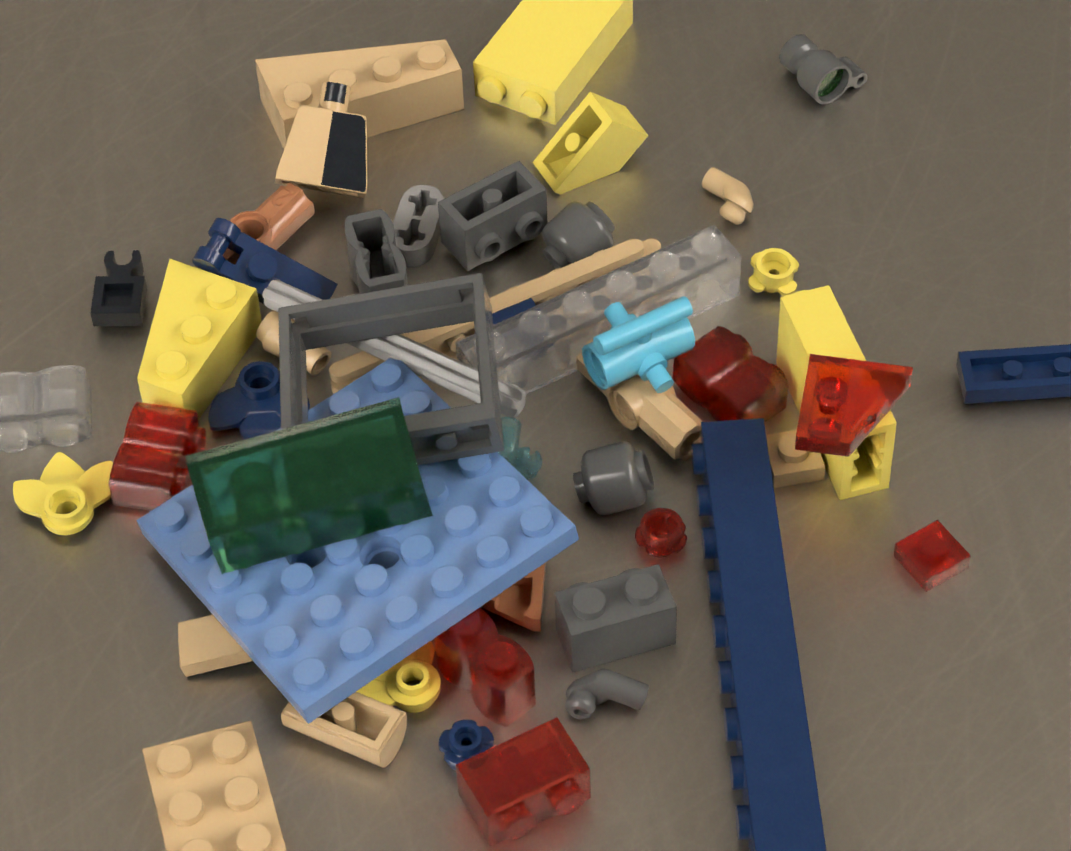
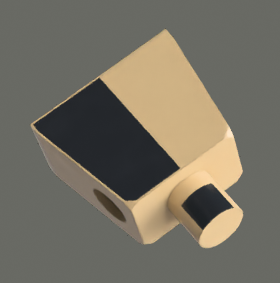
(327, 146)

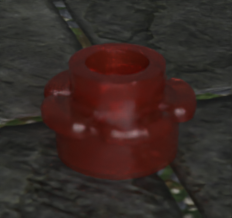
(661, 522)

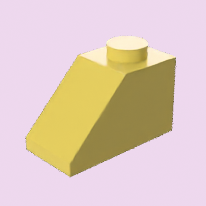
(590, 144)

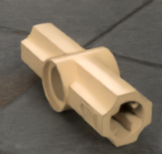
(657, 414)

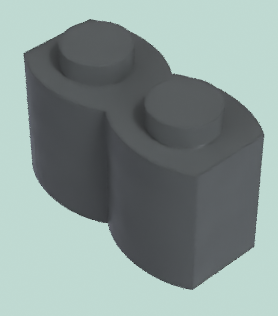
(373, 253)

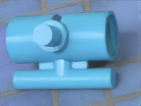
(640, 345)

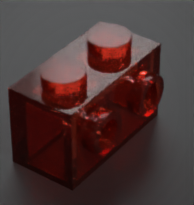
(524, 782)

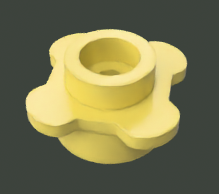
(772, 262)

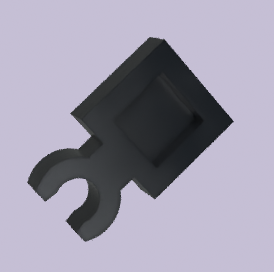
(121, 294)

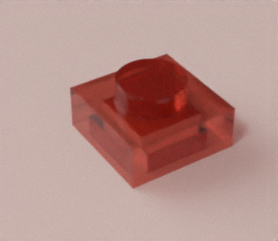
(932, 555)

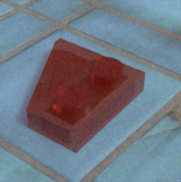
(846, 402)

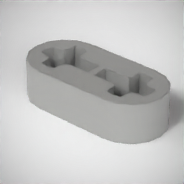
(425, 226)

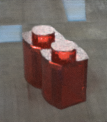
(730, 379)
(152, 457)
(488, 666)

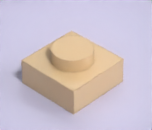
(792, 465)

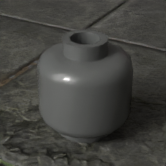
(576, 234)
(614, 478)

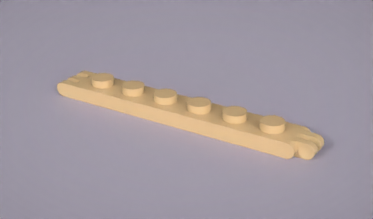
(539, 289)

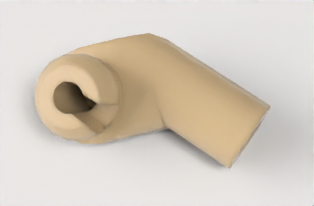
(731, 190)

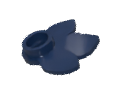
(250, 404)

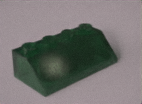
(309, 485)

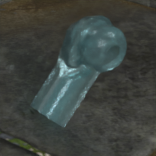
(519, 457)

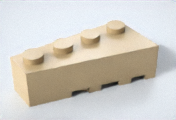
(387, 84)

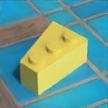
(196, 337)

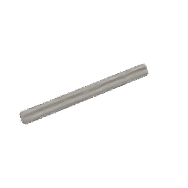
(419, 358)

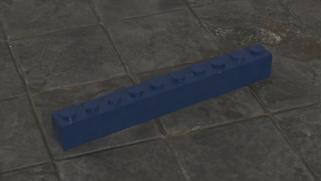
(758, 640)

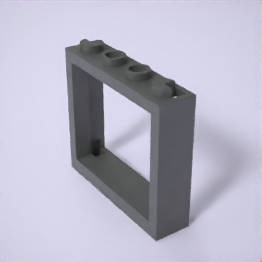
(395, 311)

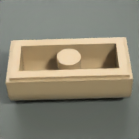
(356, 727)

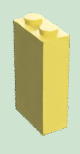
(549, 54)
(816, 325)

